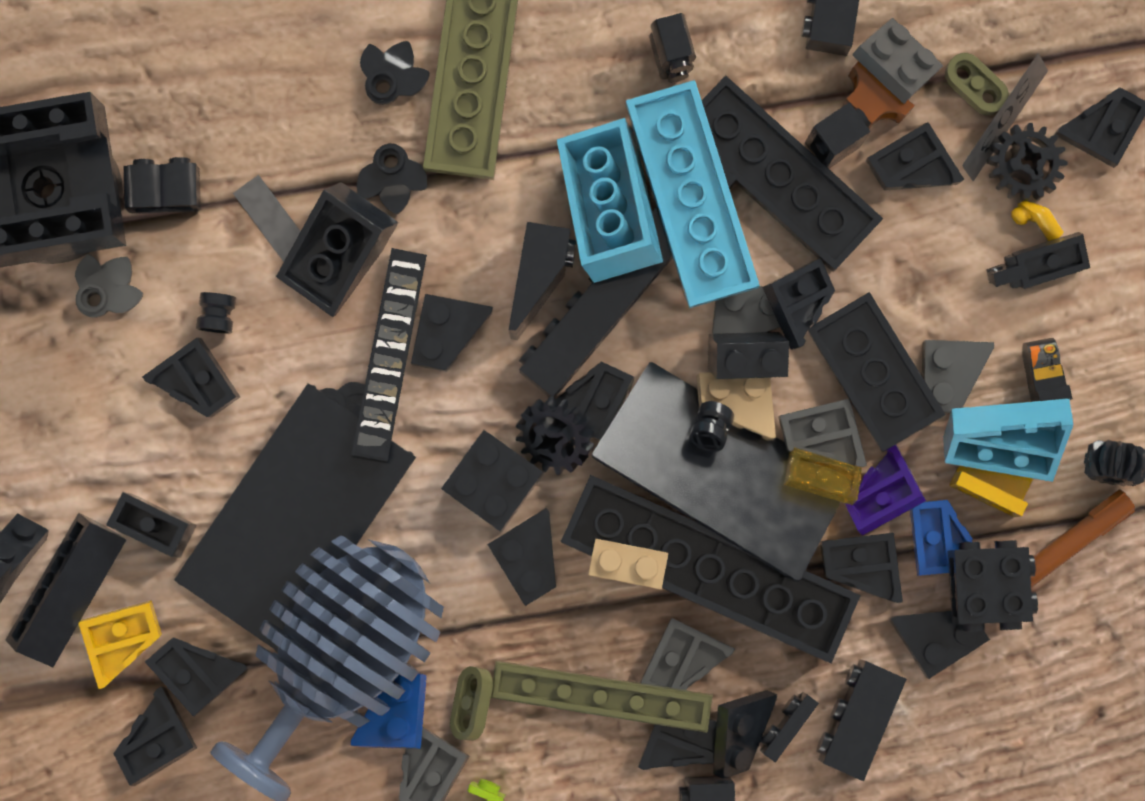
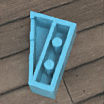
(1010, 438)

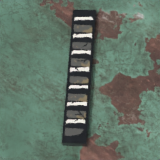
(389, 356)

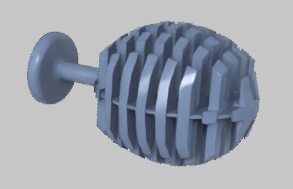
(338, 648)

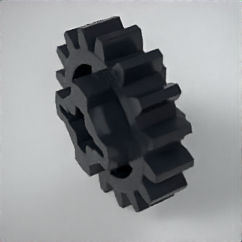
(1023, 148)
(552, 437)

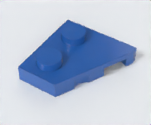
(934, 534)
(399, 726)

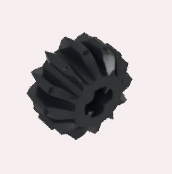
(1115, 463)

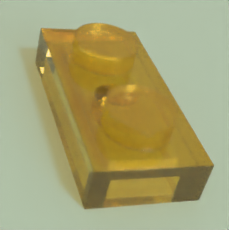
(823, 476)

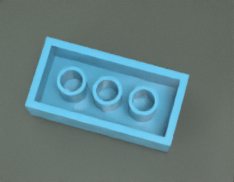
(609, 201)

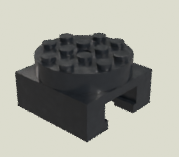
(64, 145)

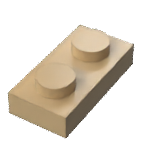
(628, 564)

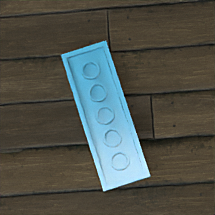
(692, 194)

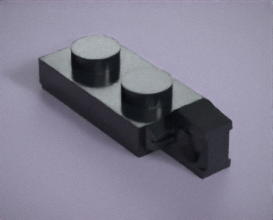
(1042, 262)

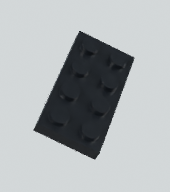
(876, 372)

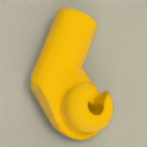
(1038, 214)

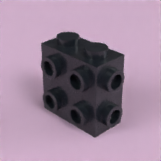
(991, 585)

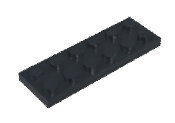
(786, 177)

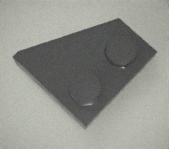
(953, 369)
(430, 770)

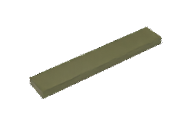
(602, 696)

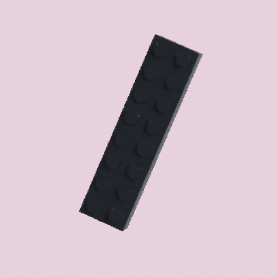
(715, 571)

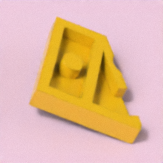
(118, 639)

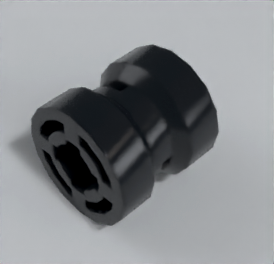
(216, 309)
(711, 427)

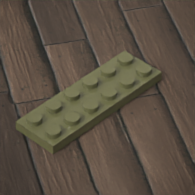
(470, 87)

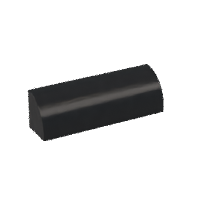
(65, 590)

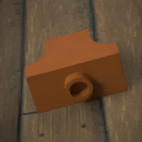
(874, 98)

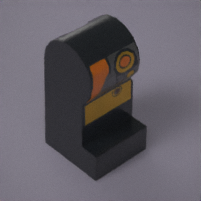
(1044, 371)

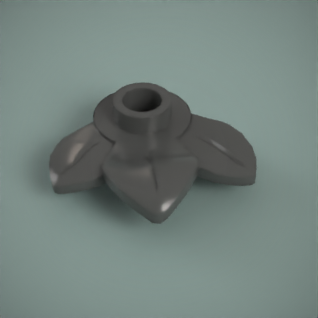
(108, 281)

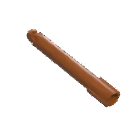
(1097, 523)

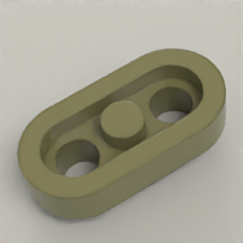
(979, 81)
(471, 703)

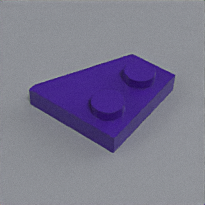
(885, 493)

